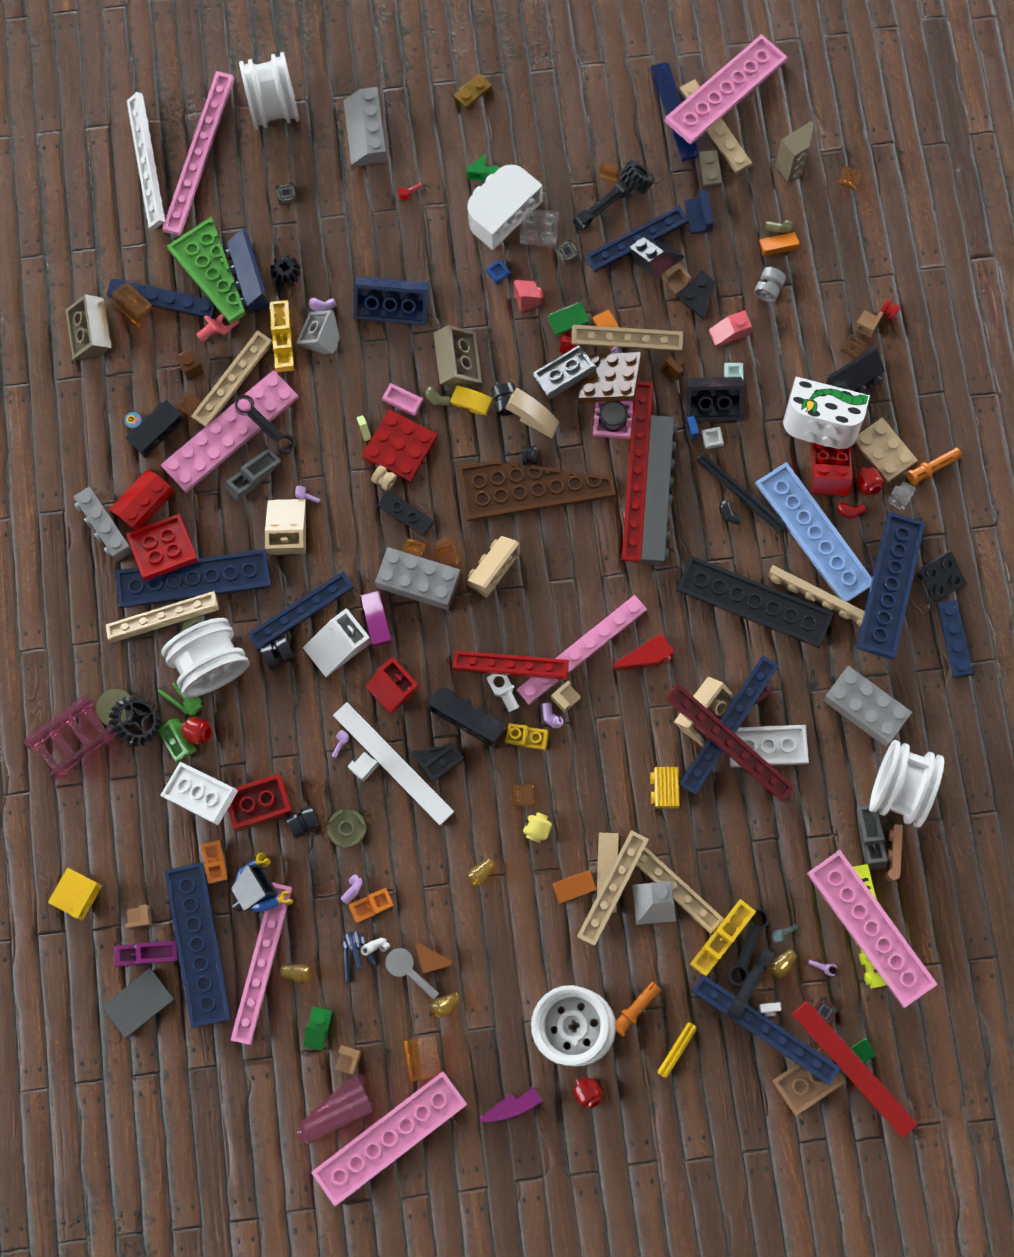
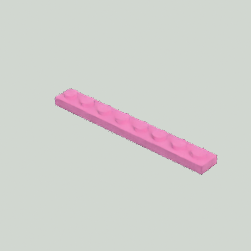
(586, 646)
(260, 970)

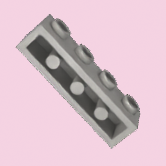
(103, 524)

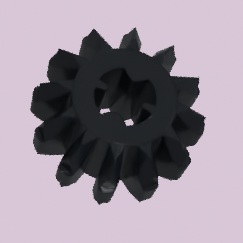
(282, 265)

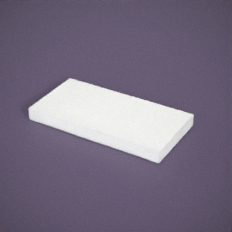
(776, 744)
(199, 793)

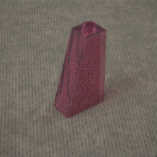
(338, 1110)

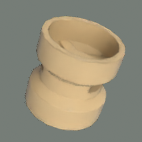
(384, 478)

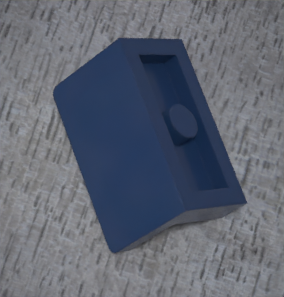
(699, 213)

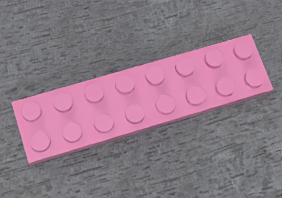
(725, 89)
(227, 432)
(872, 929)
(389, 1138)

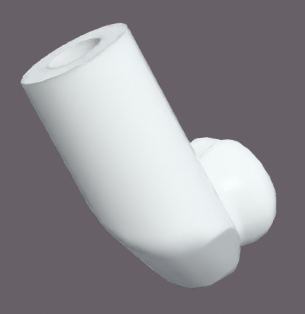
(374, 945)

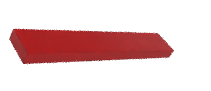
(511, 665)

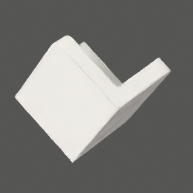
(363, 766)

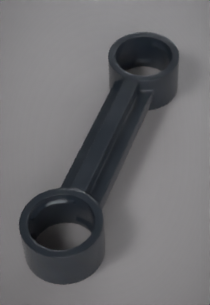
(585, 217)
(264, 424)
(748, 948)
(750, 984)

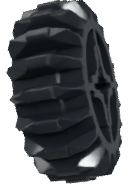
(131, 705)

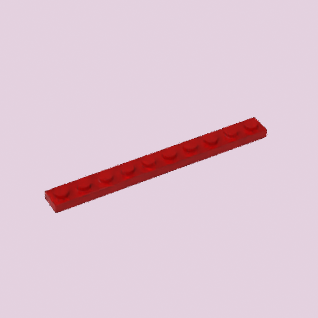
(637, 473)

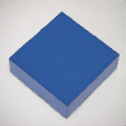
(497, 271)
(692, 428)

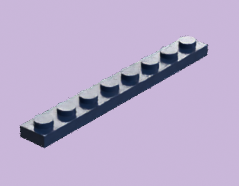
(732, 719)
(768, 1031)

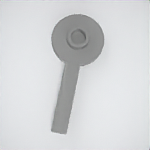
(400, 963)

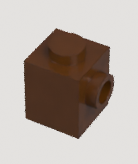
(189, 364)

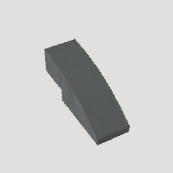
(252, 474)
(871, 838)

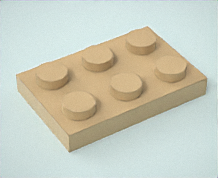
(885, 450)

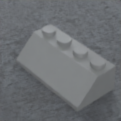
(365, 127)

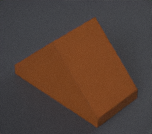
(431, 960)

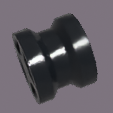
(529, 454)

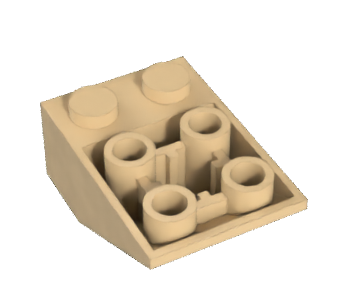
(285, 527)

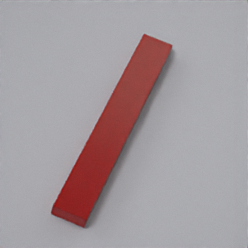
(854, 1069)

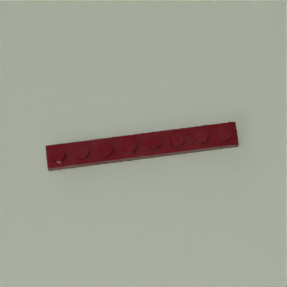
(729, 742)

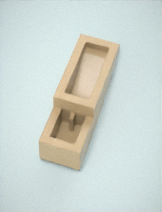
(532, 413)

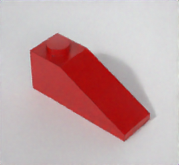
(647, 655)

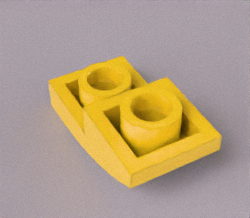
(472, 400)
(527, 737)

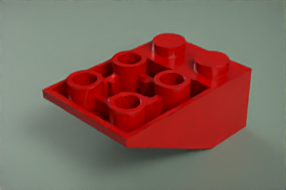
(831, 470)

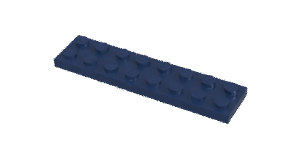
(218, 573)
(890, 586)
(197, 945)

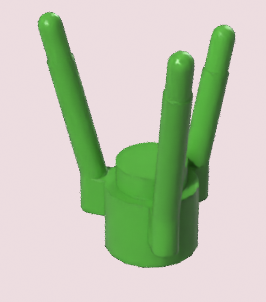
(191, 705)

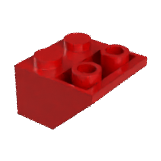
(392, 685)

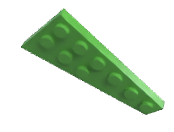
(206, 263)

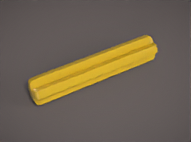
(677, 1050)

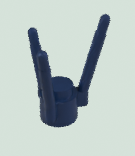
(353, 943)

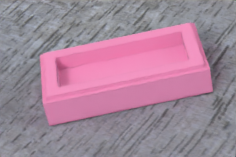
(402, 399)

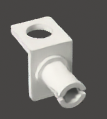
(504, 691)

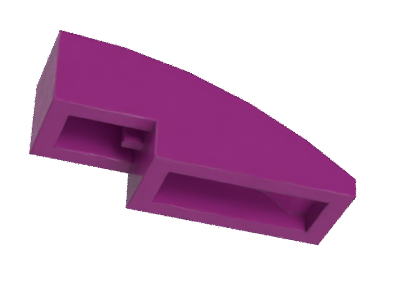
(376, 619)
(145, 953)
(511, 1106)

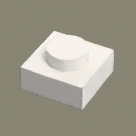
(769, 1009)

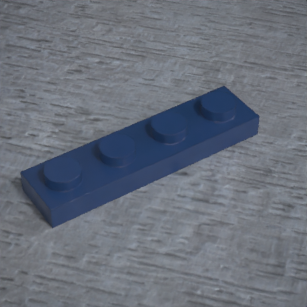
(954, 639)

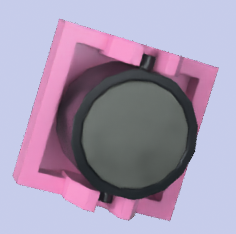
(613, 419)

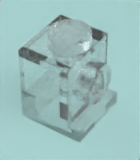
(901, 495)

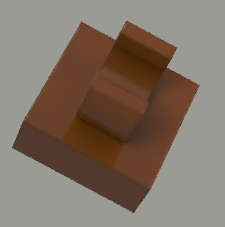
(672, 369)

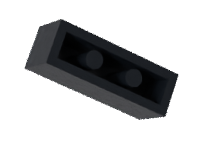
(154, 428)

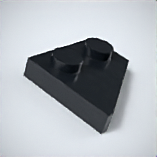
(698, 294)
(438, 760)

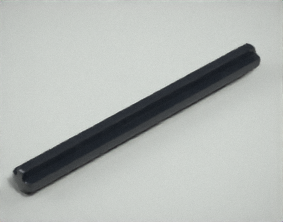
(741, 492)

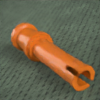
(927, 469)
(629, 1016)

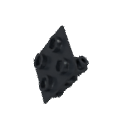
(942, 576)

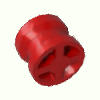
(890, 310)

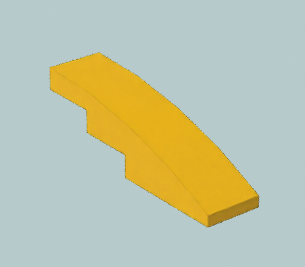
(281, 336)
(722, 937)

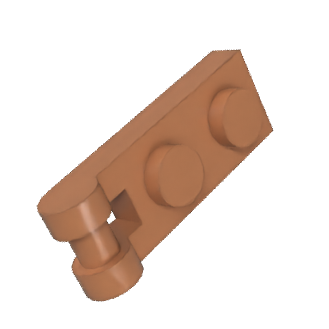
(894, 853)

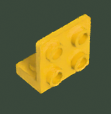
(75, 894)

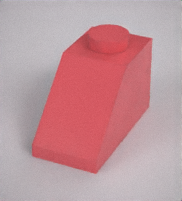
(527, 294)
(731, 329)

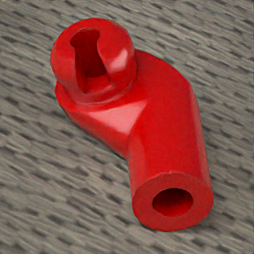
(849, 511)

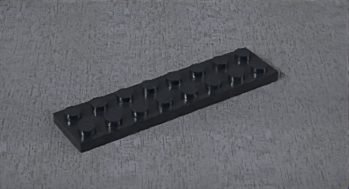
(755, 602)

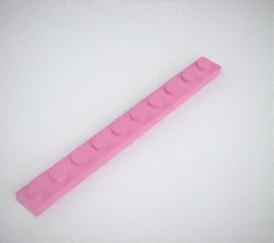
(198, 153)

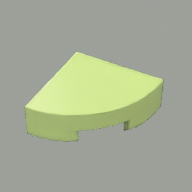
(364, 428)

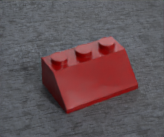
(142, 500)

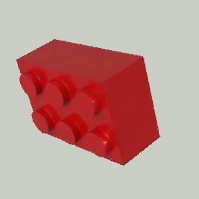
(259, 803)

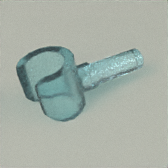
(778, 936)

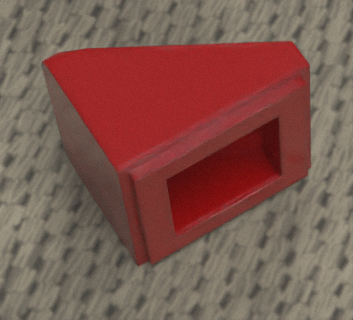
(566, 343)

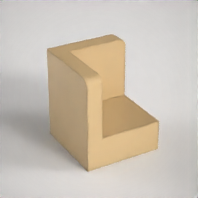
(565, 697)

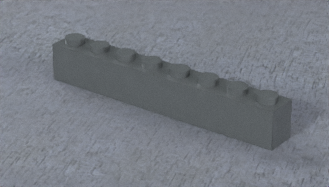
(657, 491)

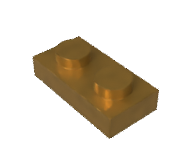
(473, 91)

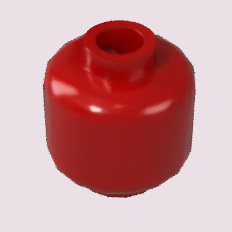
(869, 481)
(196, 730)
(587, 1092)

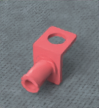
(215, 326)

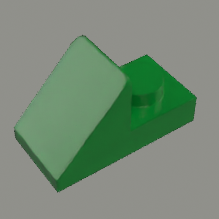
(478, 171)
(317, 1028)

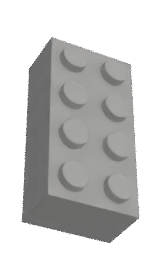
(418, 578)
(867, 706)

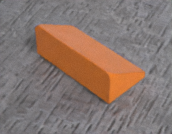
(779, 244)
(574, 886)

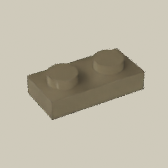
(710, 169)

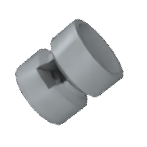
(770, 284)

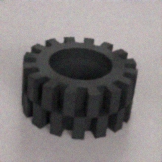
(637, 176)

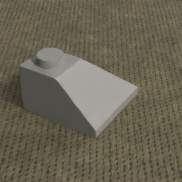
(320, 332)
(654, 902)

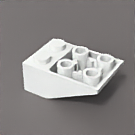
(337, 642)

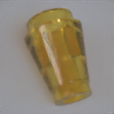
(480, 872)
(781, 965)
(299, 972)
(445, 1004)

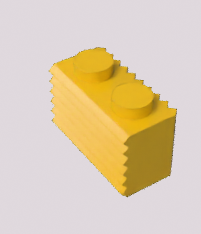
(665, 787)

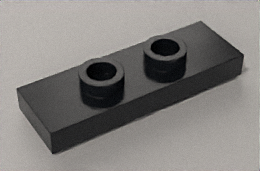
(405, 513)

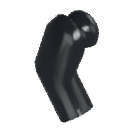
(727, 514)

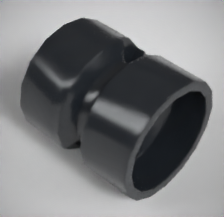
(502, 394)
(283, 650)
(303, 821)

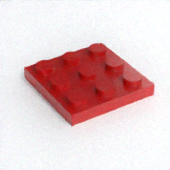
(399, 445)
(161, 547)

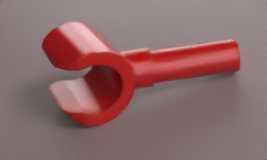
(404, 194)

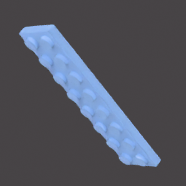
(814, 533)

